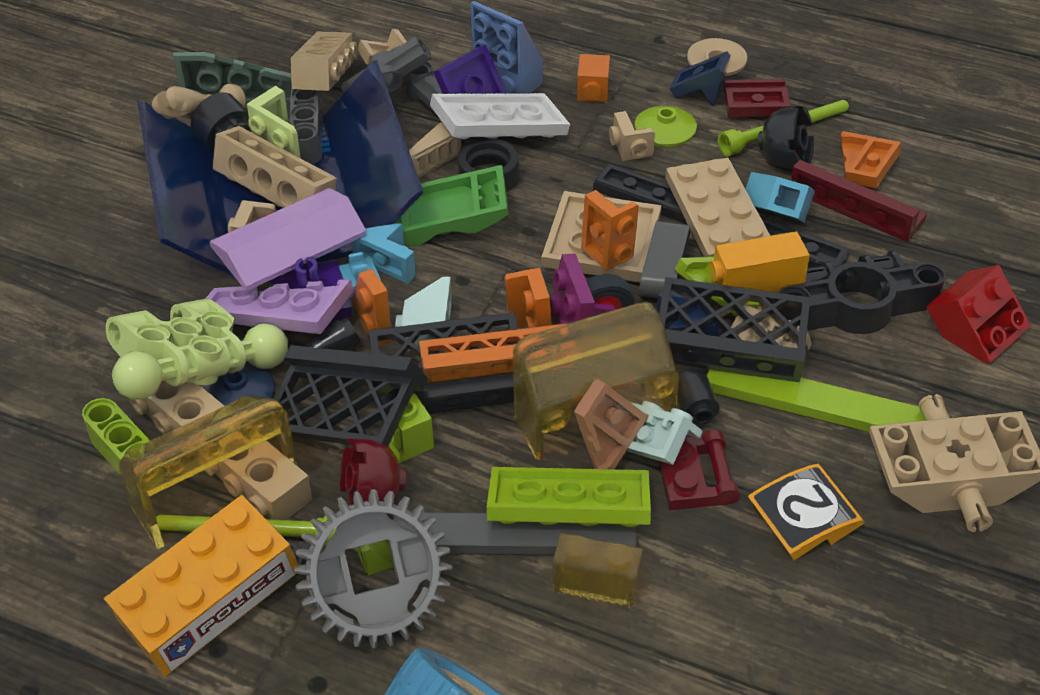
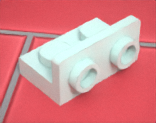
(662, 433)

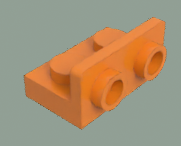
(608, 230)
(528, 298)

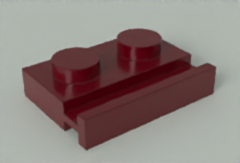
(755, 97)

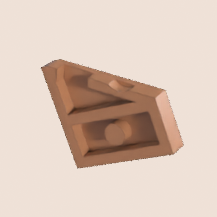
(607, 424)

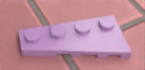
(286, 308)

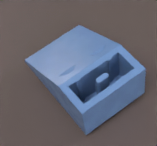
(509, 47)

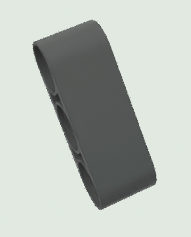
(308, 121)
(666, 248)

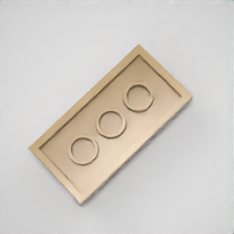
(715, 204)

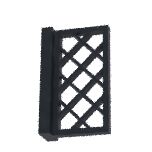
(729, 351)
(351, 371)
(455, 393)

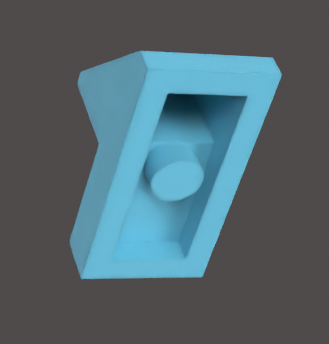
(387, 251)

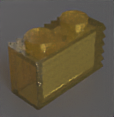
(597, 569)

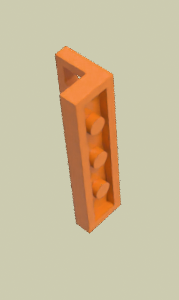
(475, 362)

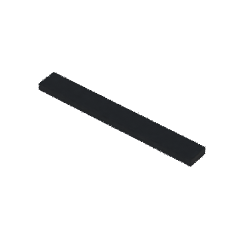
(635, 187)

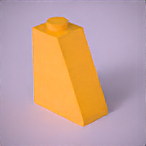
(761, 263)

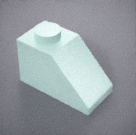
(427, 306)

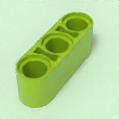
(111, 430)

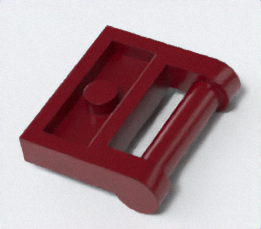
(685, 480)

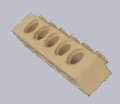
(259, 473)

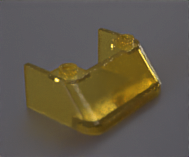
(561, 363)
(198, 447)

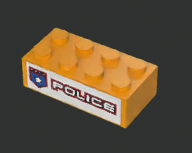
(203, 584)

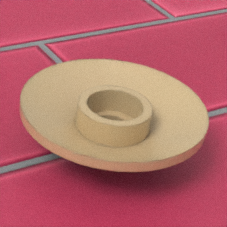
(712, 47)

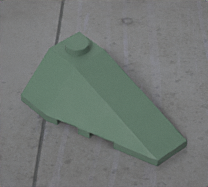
(210, 72)

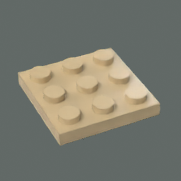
(567, 235)

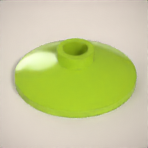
(670, 124)

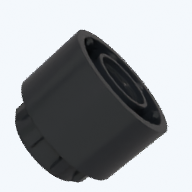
(217, 115)

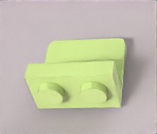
(270, 120)

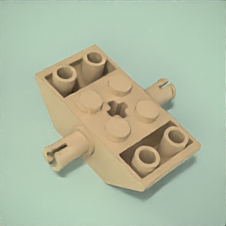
(958, 460)

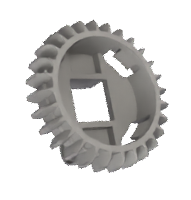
(381, 609)

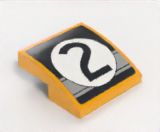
(805, 510)

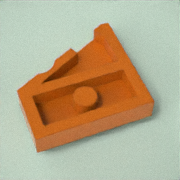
(867, 158)
(372, 303)

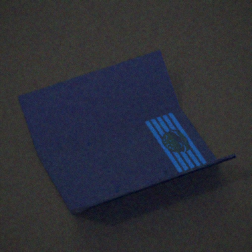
(359, 148)

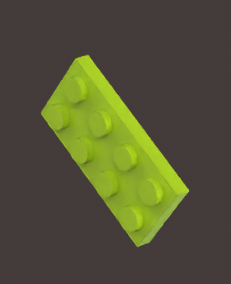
(569, 496)

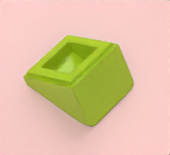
(375, 557)

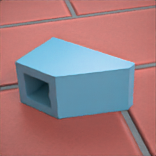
(779, 196)

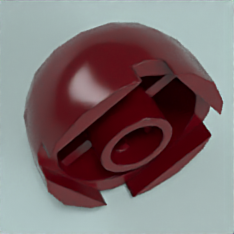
(370, 467)

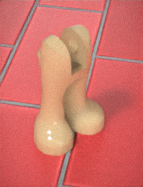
(183, 101)

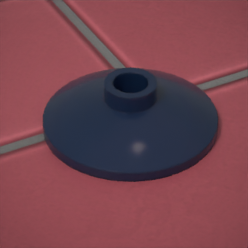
(241, 384)

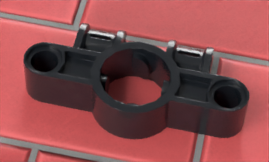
(886, 278)

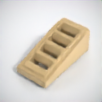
(434, 150)

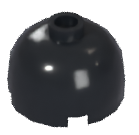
(786, 137)

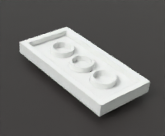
(499, 115)

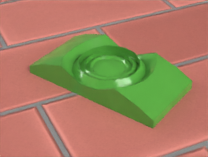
(456, 205)

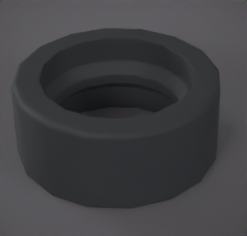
(491, 152)

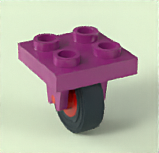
(583, 298)

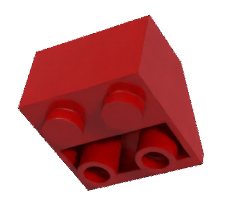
(980, 313)

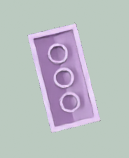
(281, 238)

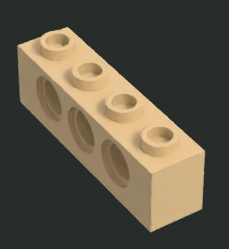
(322, 60)
(267, 168)

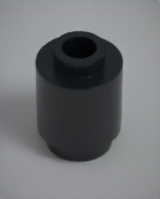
(697, 396)

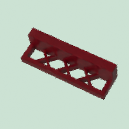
(859, 202)

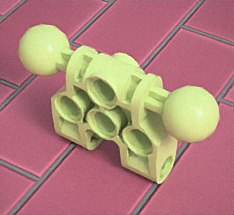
(188, 348)

